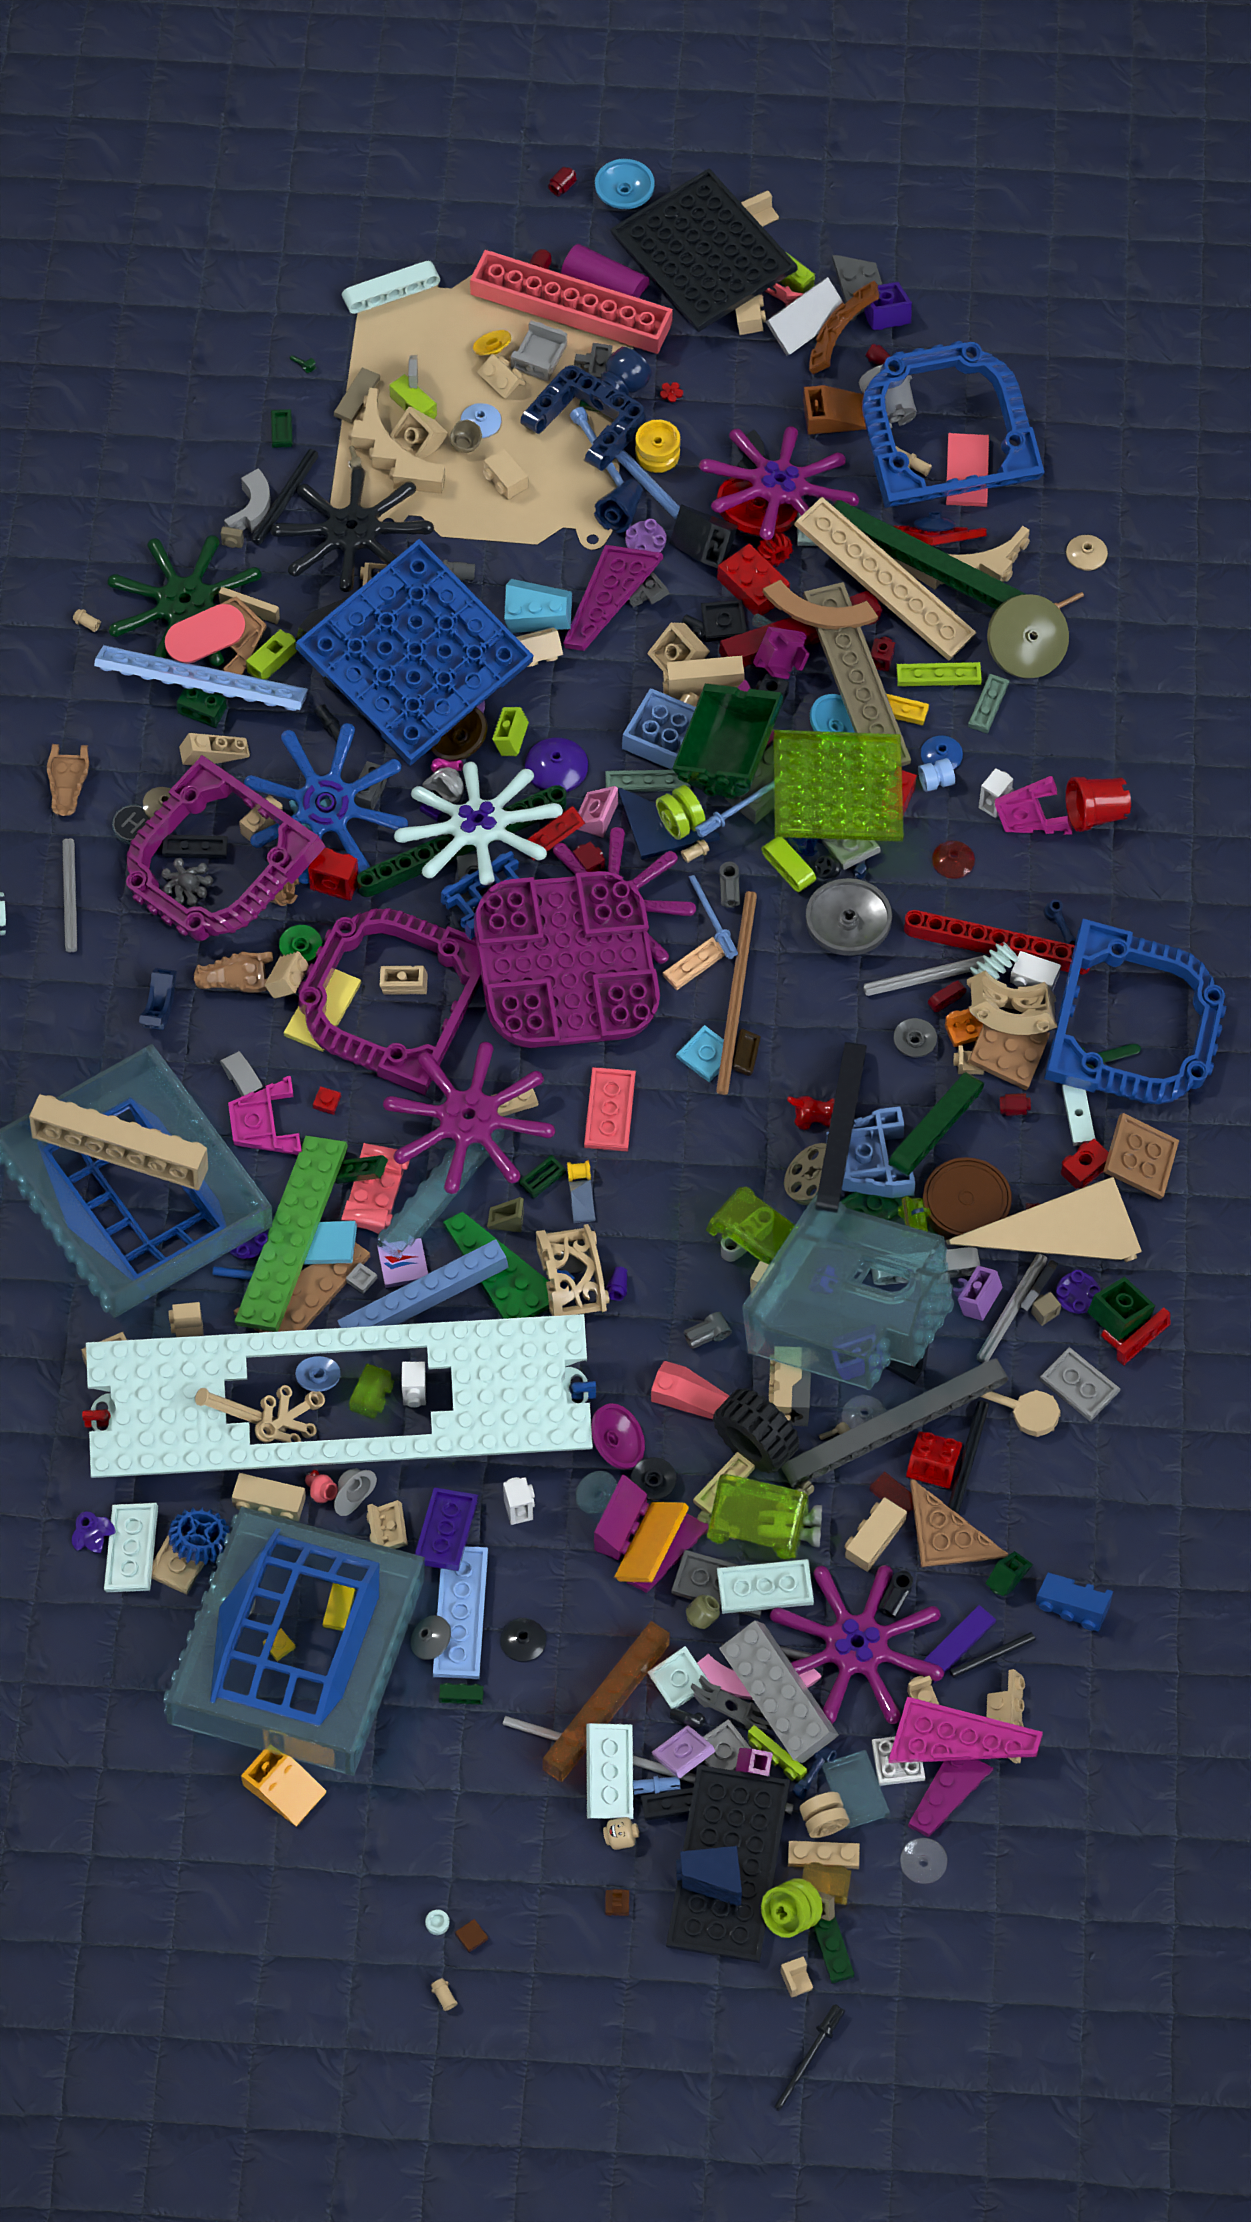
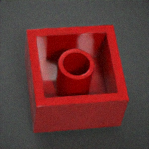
(334, 874)

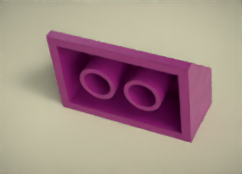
(620, 1519)

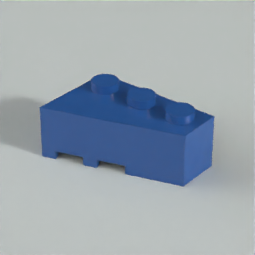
(1074, 1601)

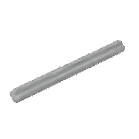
(69, 895)
(921, 976)
(1011, 1308)

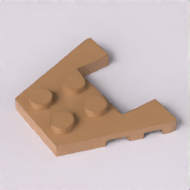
(247, 644)

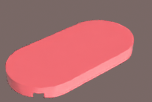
(205, 633)

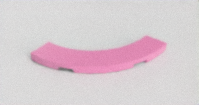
(730, 1682)

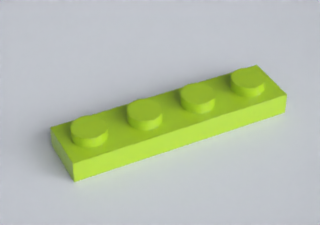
(938, 674)

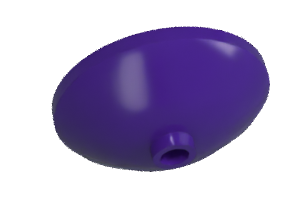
(566, 771)

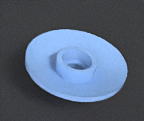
(488, 423)

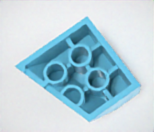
(536, 607)

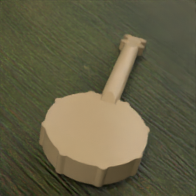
(1034, 1412)

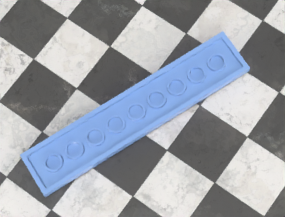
(201, 677)

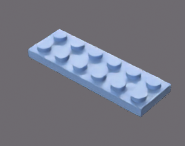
(462, 1605)

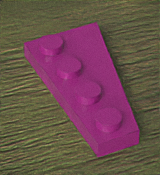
(685, 1538)
(947, 1791)

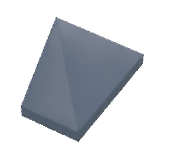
(582, 1201)

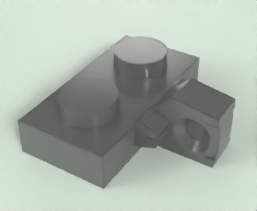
(595, 361)
(650, 589)

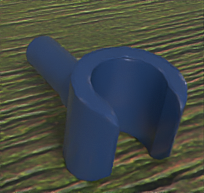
(860, 870)

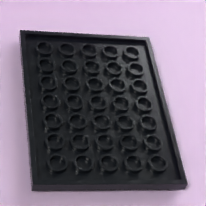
(704, 249)

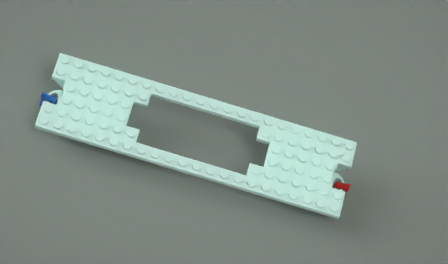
(505, 1390)

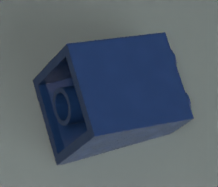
(711, 1873)

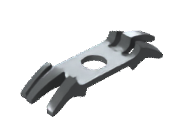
(745, 1713)

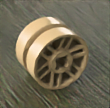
(824, 1814)

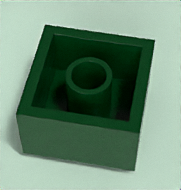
(1121, 1308)

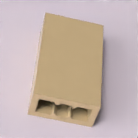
(693, 674)

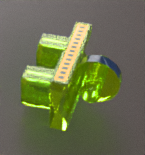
(914, 1213)

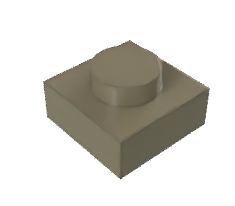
(232, 537)
(828, 1906)

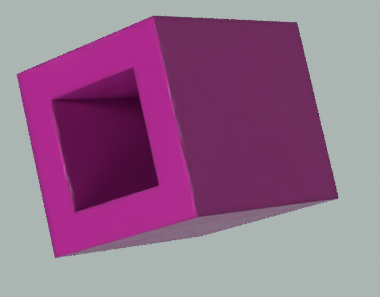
(754, 1761)

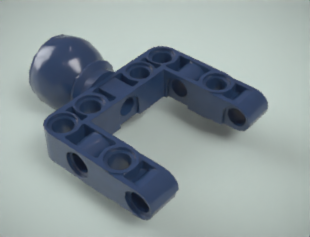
(624, 374)

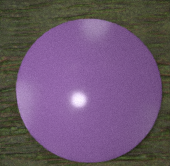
(646, 536)

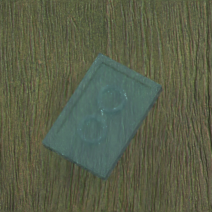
(858, 1788)

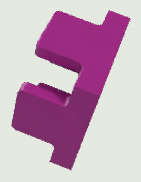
(781, 651)

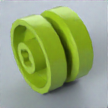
(680, 812)
(791, 1907)

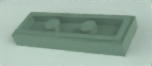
(988, 703)

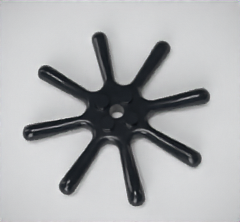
(350, 527)

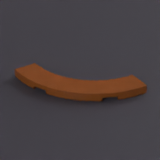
(834, 325)

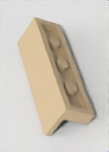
(761, 208)

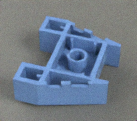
(867, 1158)

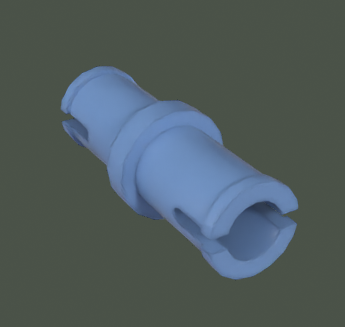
(656, 1785)

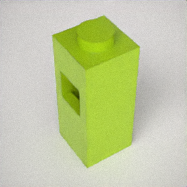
(412, 397)
(271, 655)

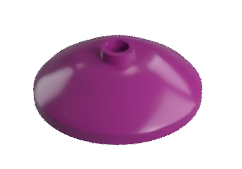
(617, 1436)

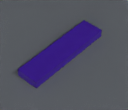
(961, 1639)

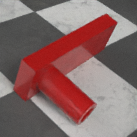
(557, 829)
(1142, 1337)

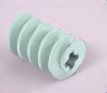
(996, 961)

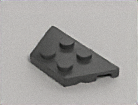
(854, 275)

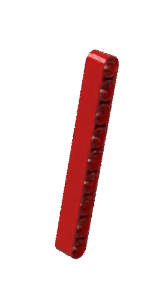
(987, 935)

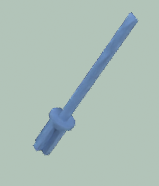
(718, 820)
(722, 936)

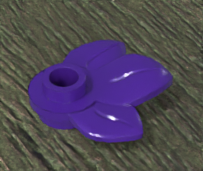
(93, 1534)

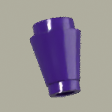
(617, 1284)

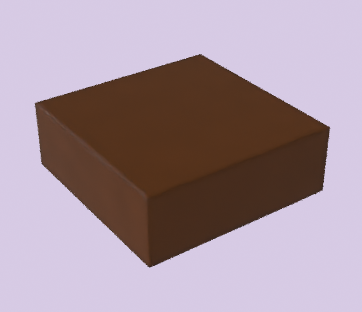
(471, 1935)

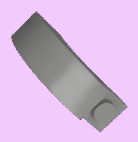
(257, 490)

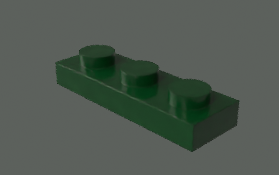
(361, 1169)
(833, 1950)

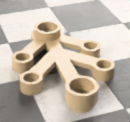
(286, 1417)

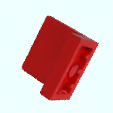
(934, 1459)

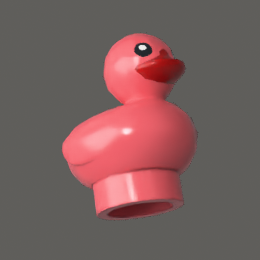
(321, 1486)

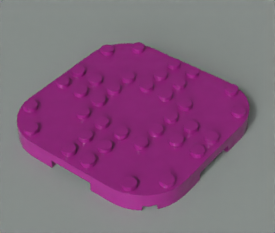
(566, 959)

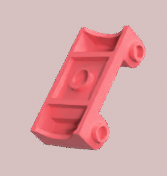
(374, 1199)

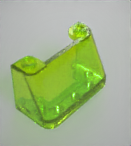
(751, 1224)
(758, 1514)

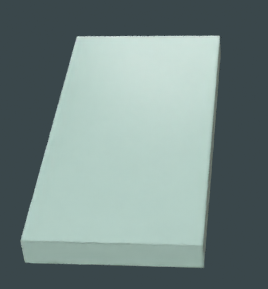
(131, 1547)
(765, 1586)
(609, 1771)

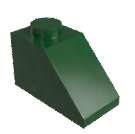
(1008, 1574)

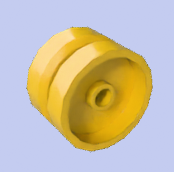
(657, 446)

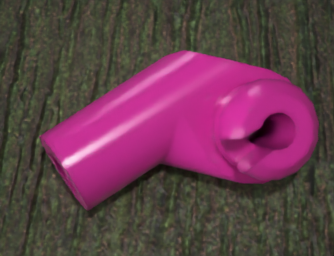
(441, 763)

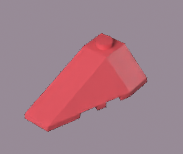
(686, 1391)

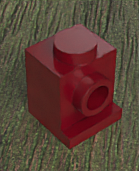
(882, 653)

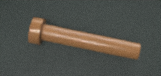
(1070, 600)

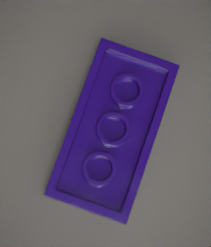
(446, 1528)

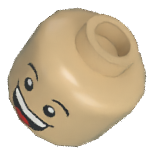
(621, 1833)

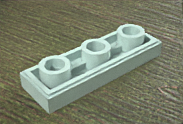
(1077, 1104)

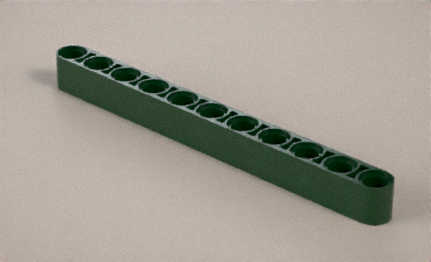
(929, 559)
(430, 849)

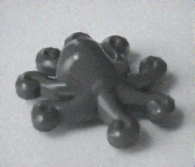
(186, 882)

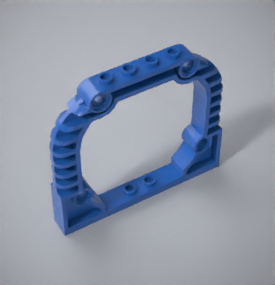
(901, 484)
(1068, 1060)

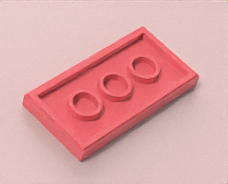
(966, 457)
(610, 1109)

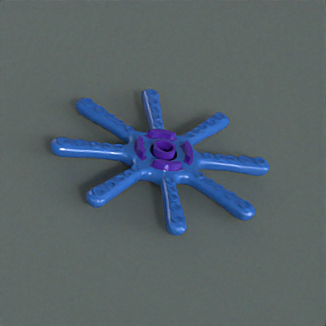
(327, 787)

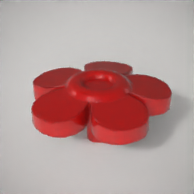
(671, 392)

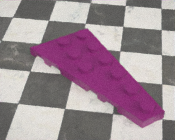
(611, 585)

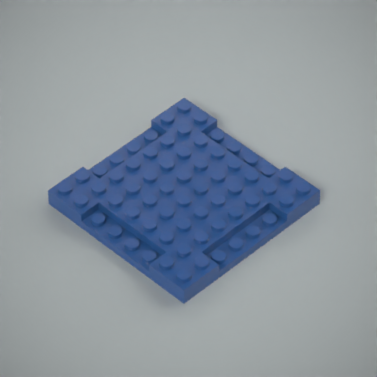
(414, 651)

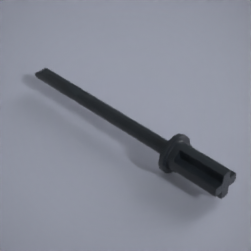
(826, 2030)

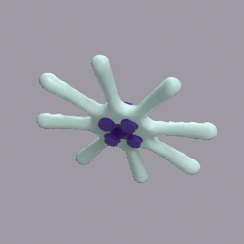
(478, 823)

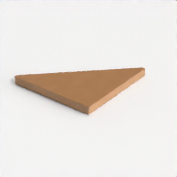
(945, 1535)

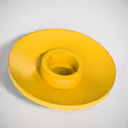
(492, 342)

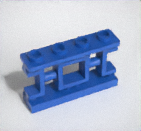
(451, 894)

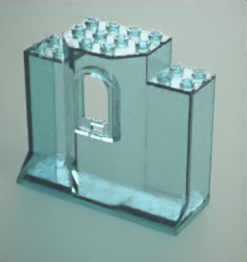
(830, 1324)

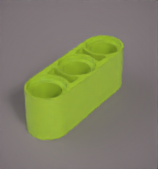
(788, 863)

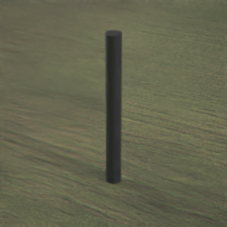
(991, 1655)

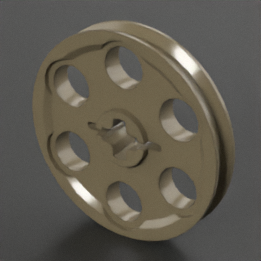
(808, 1177)

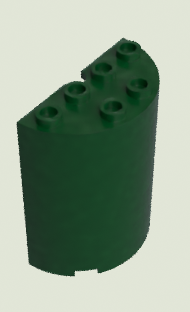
(727, 739)

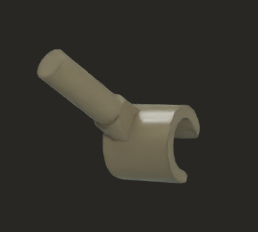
(356, 460)
(840, 1428)

